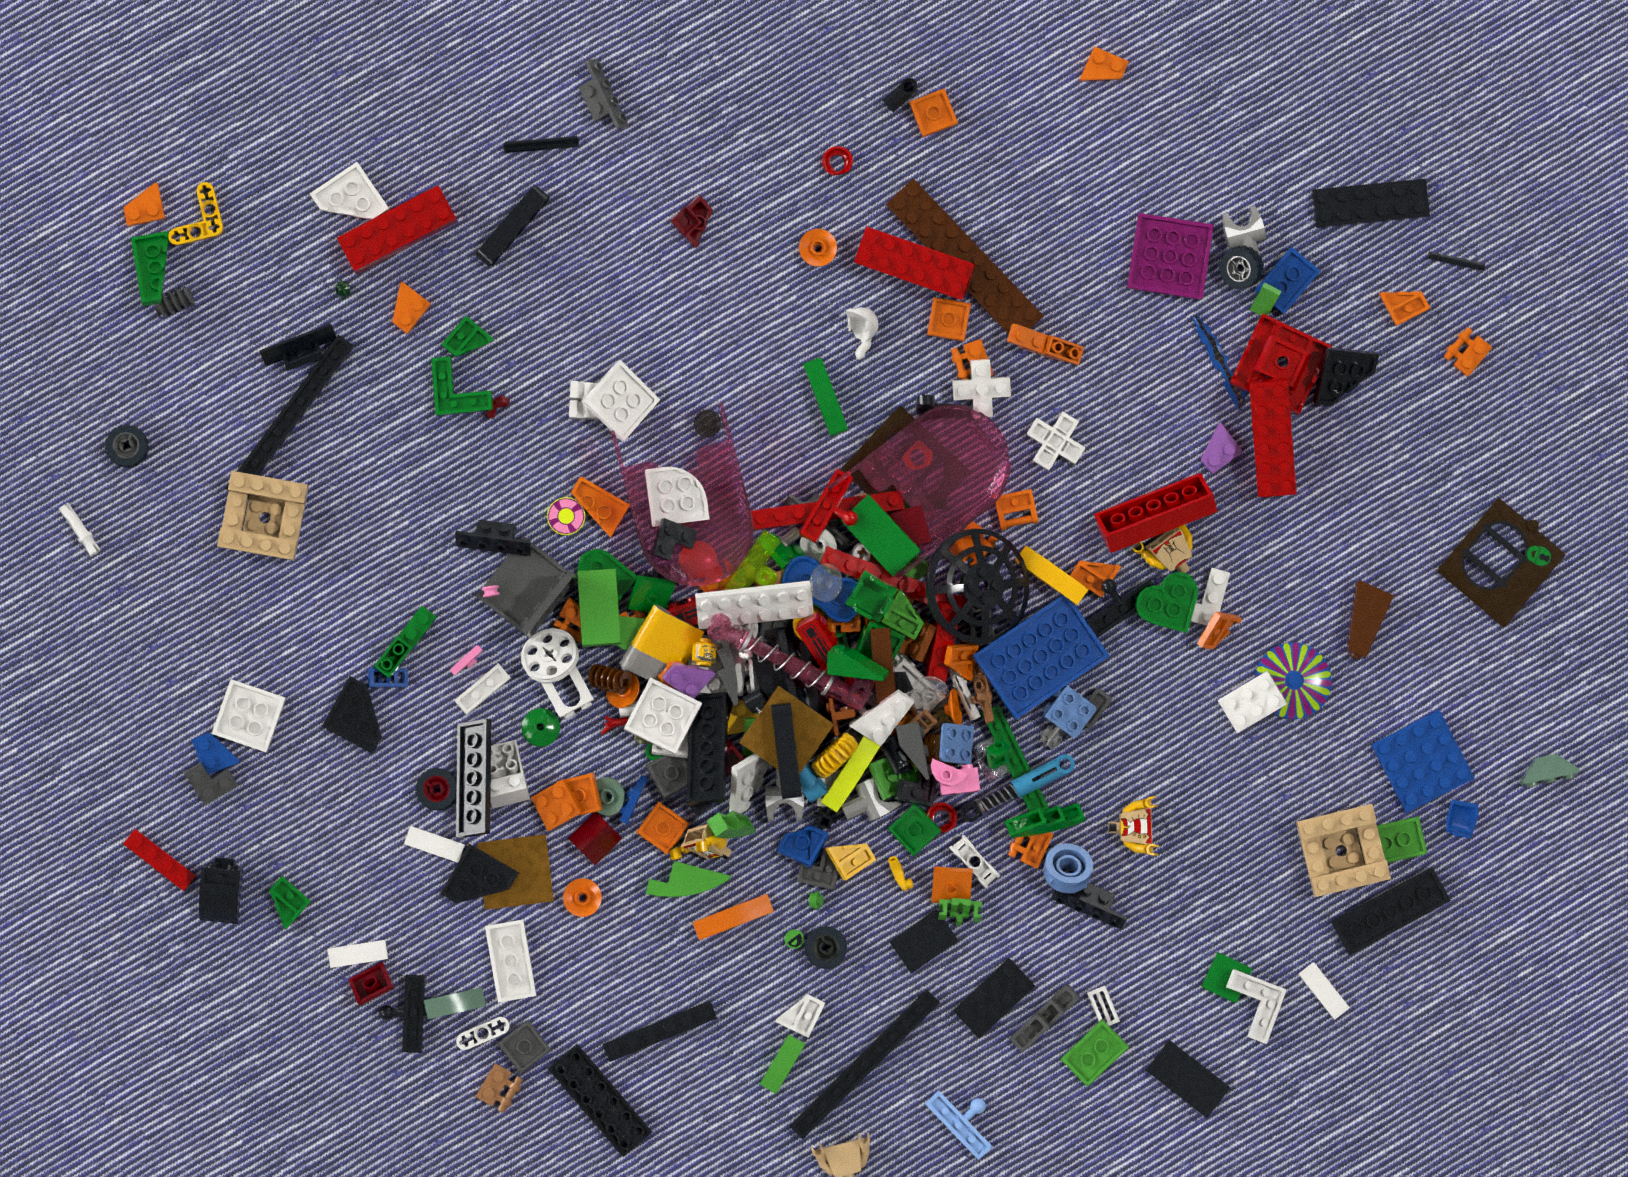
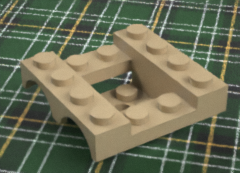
(279, 498)
(1335, 873)

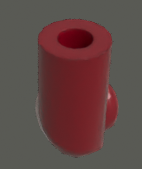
(500, 401)

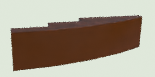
(883, 655)

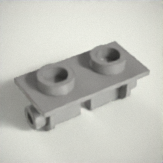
(1052, 737)

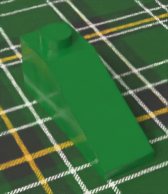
(850, 663)

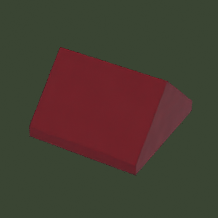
(595, 838)
(371, 984)

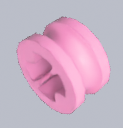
(490, 591)

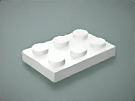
(1252, 701)

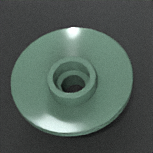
(610, 806)

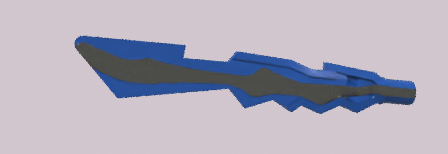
(1219, 360)

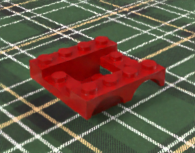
(1275, 340)

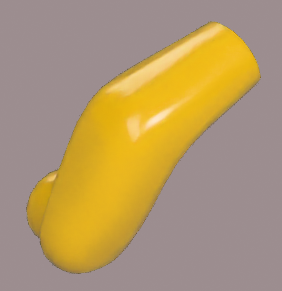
(898, 873)

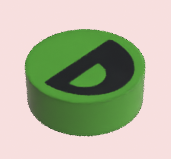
(794, 939)

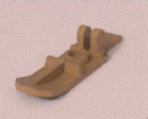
(983, 694)

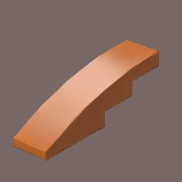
(733, 917)

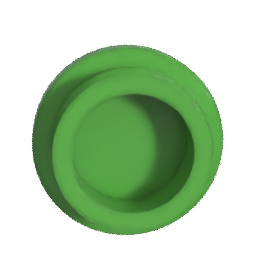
(816, 900)

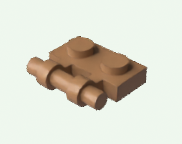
(494, 1084)

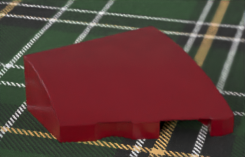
(692, 219)

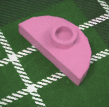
(467, 661)
(946, 774)

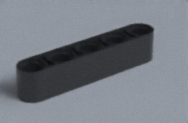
(512, 226)
(786, 750)

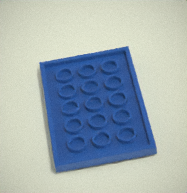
(1040, 656)

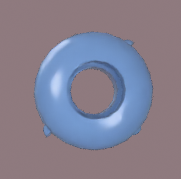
(1072, 858)

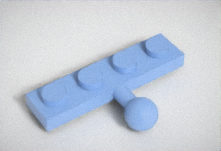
(959, 1123)

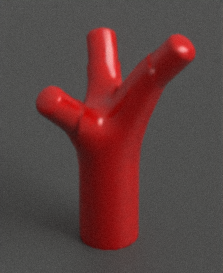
(613, 723)

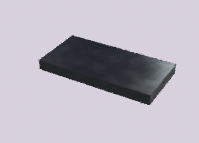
(1188, 1078)

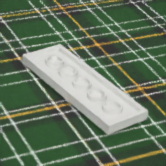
(756, 603)

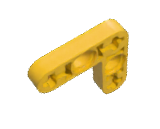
(204, 225)

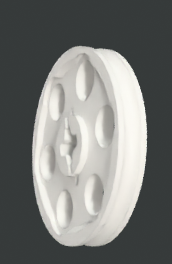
(547, 663)

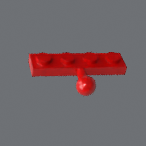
(827, 507)

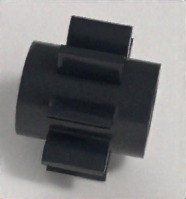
(824, 817)

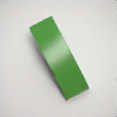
(731, 825)
(782, 1063)

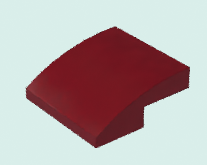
(913, 524)

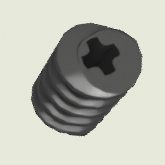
(175, 301)

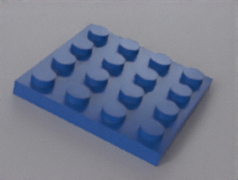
(1422, 761)

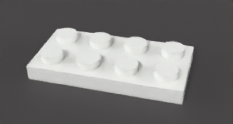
(510, 961)

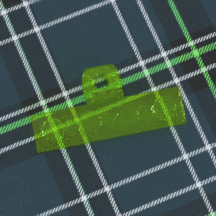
(753, 565)

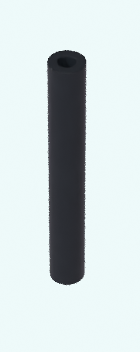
(1456, 261)

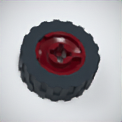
(426, 784)

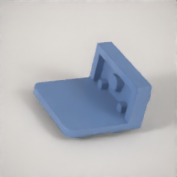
(1069, 711)
(956, 743)

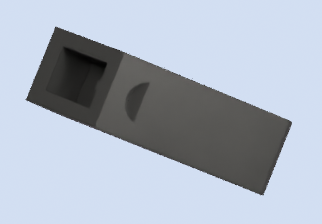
(911, 743)

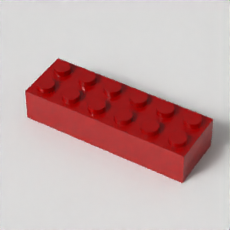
(397, 229)
(914, 263)
(1273, 437)
(1155, 512)

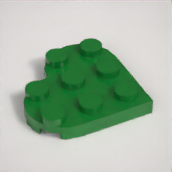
(599, 560)
(1170, 603)

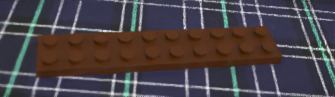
(939, 232)

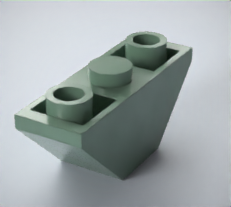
(1547, 769)

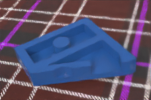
(213, 753)
(633, 794)

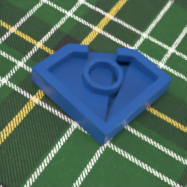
(803, 845)

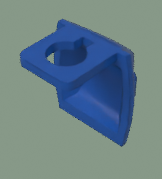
(1461, 818)

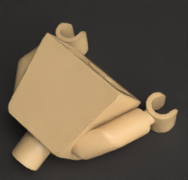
(844, 1158)

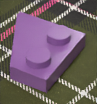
(1220, 450)
(688, 679)

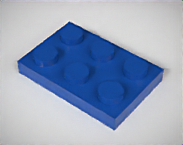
(1291, 277)

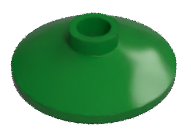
(548, 734)

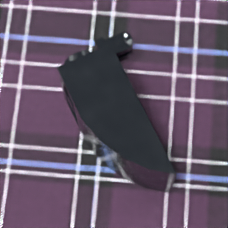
(220, 891)

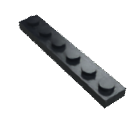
(659, 1031)

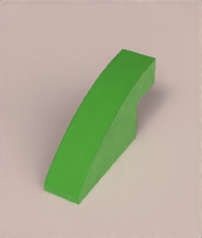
(686, 881)

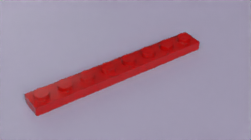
(799, 513)
(855, 566)

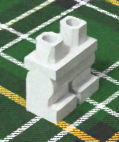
(577, 409)

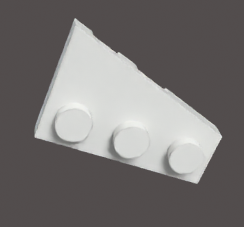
(883, 718)

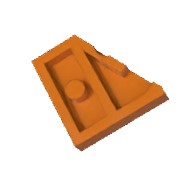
(1093, 574)

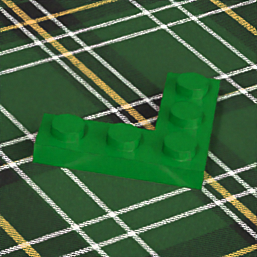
(449, 403)

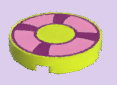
(566, 516)

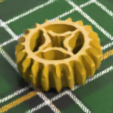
(834, 755)

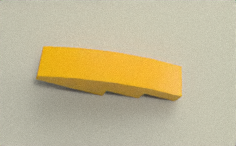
(1052, 575)

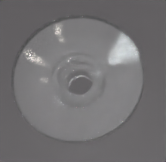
(831, 582)
(929, 686)

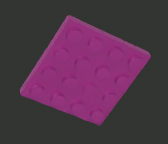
(1170, 256)

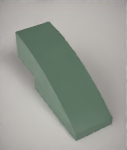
(454, 1003)

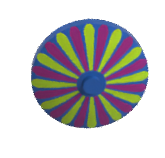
(1300, 676)

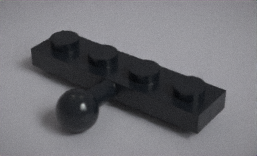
(1119, 609)
(412, 1013)

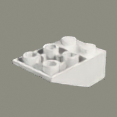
(507, 775)

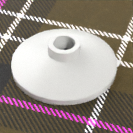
(814, 550)

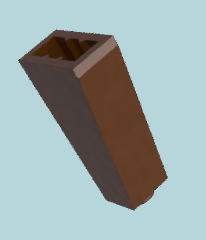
(1366, 617)

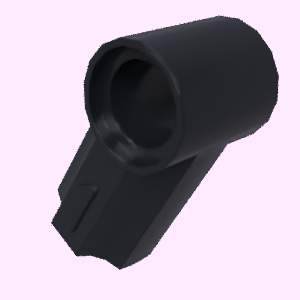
(899, 95)

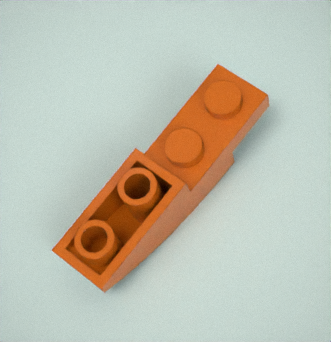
(1045, 344)

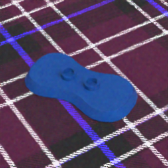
(801, 569)

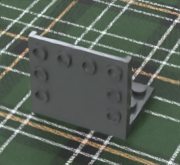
(528, 589)

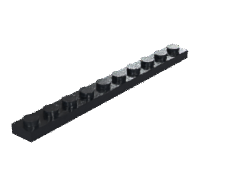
(296, 407)
(864, 1064)

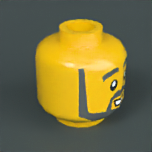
(704, 653)

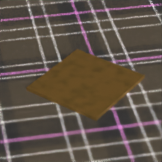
(809, 730)
(529, 858)

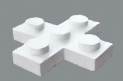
(981, 387)
(1055, 441)

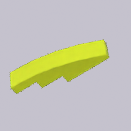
(850, 774)

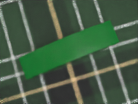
(825, 397)
(1046, 821)

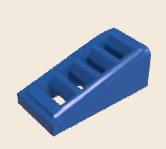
(404, 679)

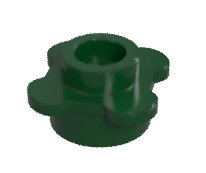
(342, 289)

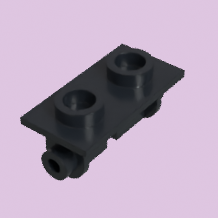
(896, 756)

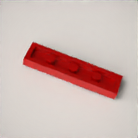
(159, 859)

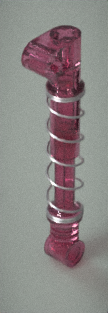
(829, 685)

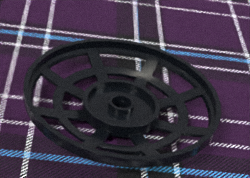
(970, 586)

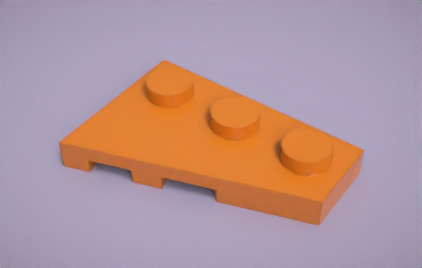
(600, 504)

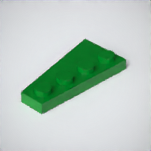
(150, 264)

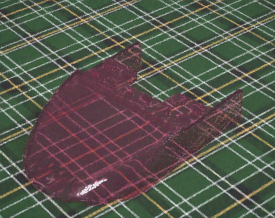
(945, 462)
(722, 539)

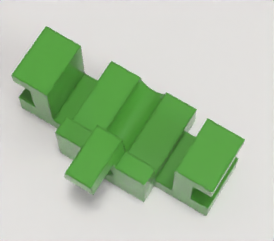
(962, 905)

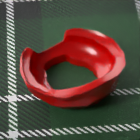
(841, 151)
(951, 812)

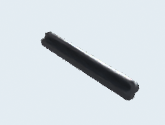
(541, 144)

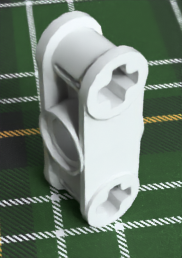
(966, 853)

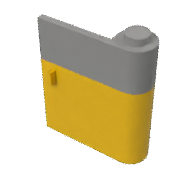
(659, 641)

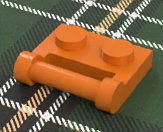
(1014, 503)

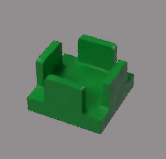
(871, 596)
(864, 640)

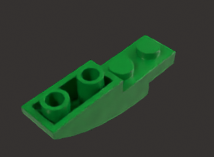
(405, 641)

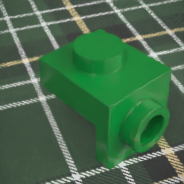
(997, 754)

